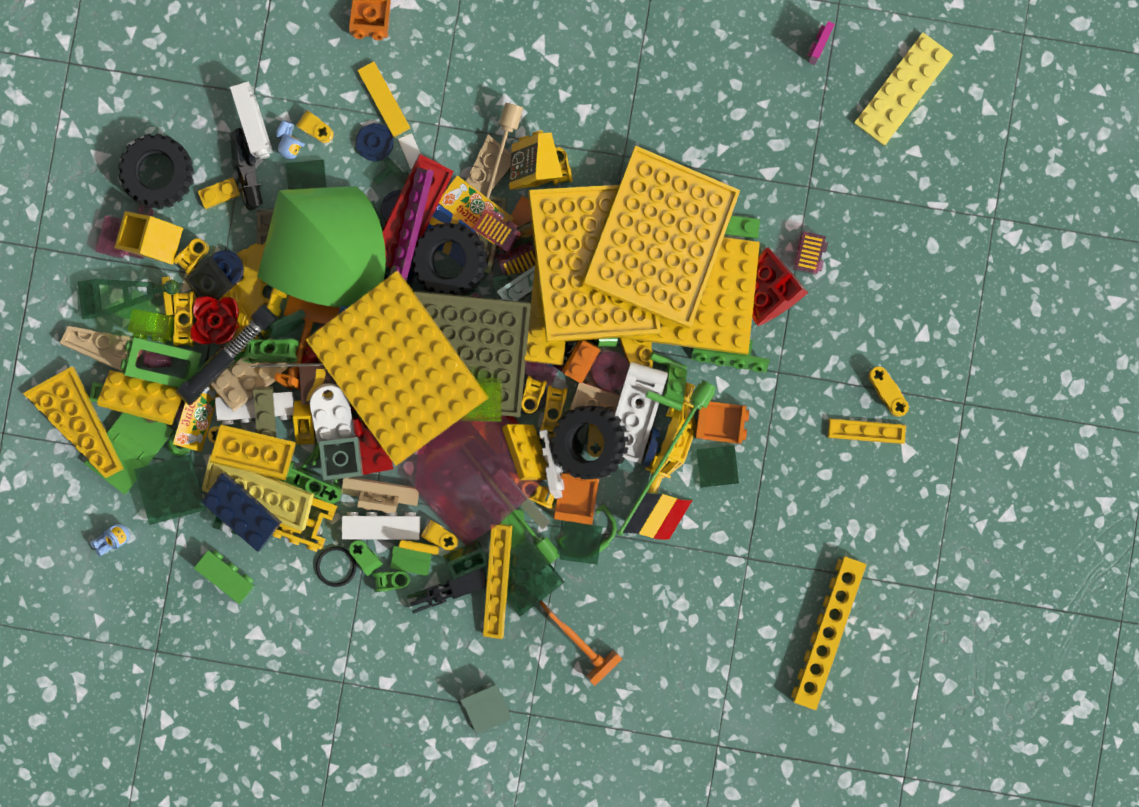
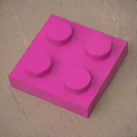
(822, 37)

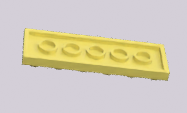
(903, 89)
(282, 499)

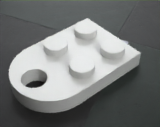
(331, 415)

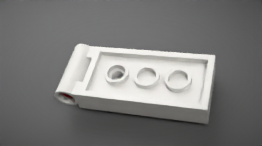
(639, 418)

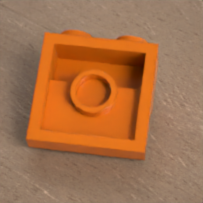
(370, 19)

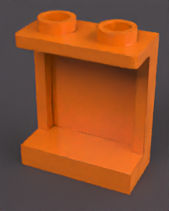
(722, 423)
(577, 500)

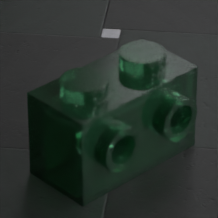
(466, 559)

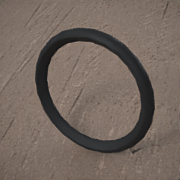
(330, 583)

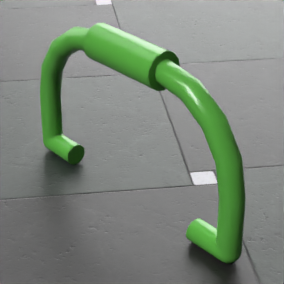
(605, 543)

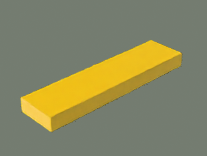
(384, 99)
(866, 431)

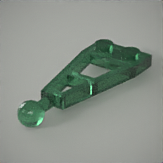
(91, 300)

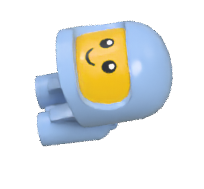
(289, 145)
(111, 539)

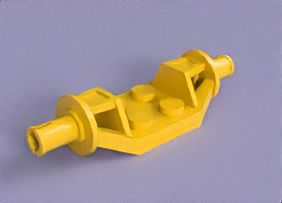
(681, 448)

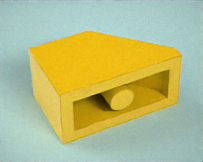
(303, 424)

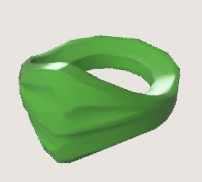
(174, 450)

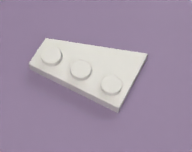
(553, 471)

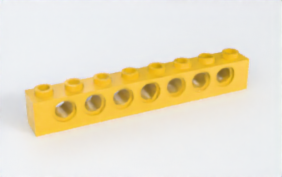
(812, 698)

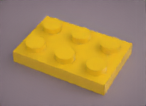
(526, 451)

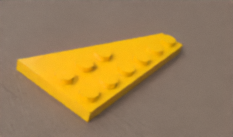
(72, 413)

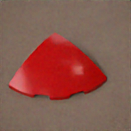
(774, 288)

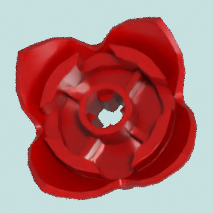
(206, 312)

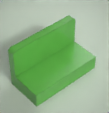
(518, 528)
(410, 560)

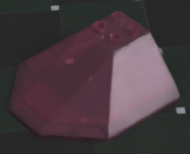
(470, 477)

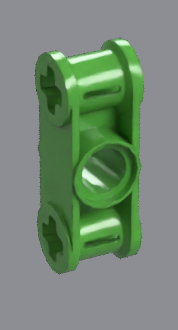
(283, 351)

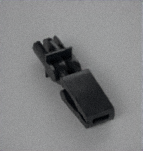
(245, 169)
(458, 587)

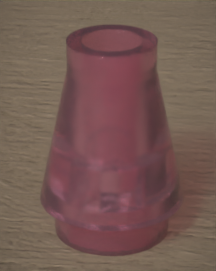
(156, 360)

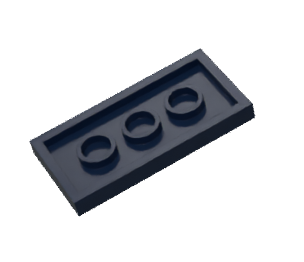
(241, 512)

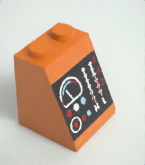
(578, 359)

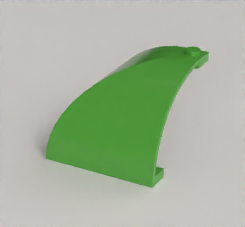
(324, 246)

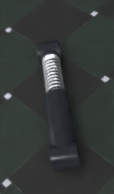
(224, 357)

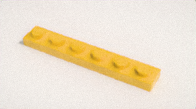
(497, 581)

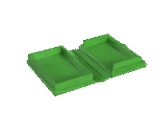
(135, 446)

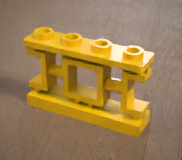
(288, 531)

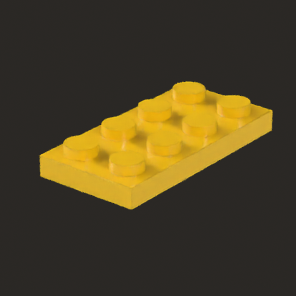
(139, 397)
(252, 452)

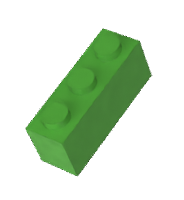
(225, 576)

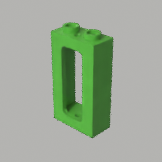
(135, 344)

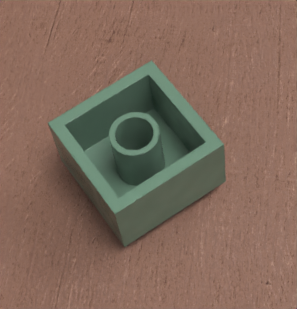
(341, 458)

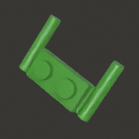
(675, 383)

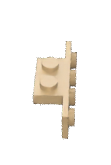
(379, 495)

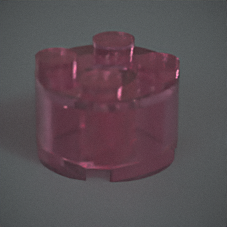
(604, 362)

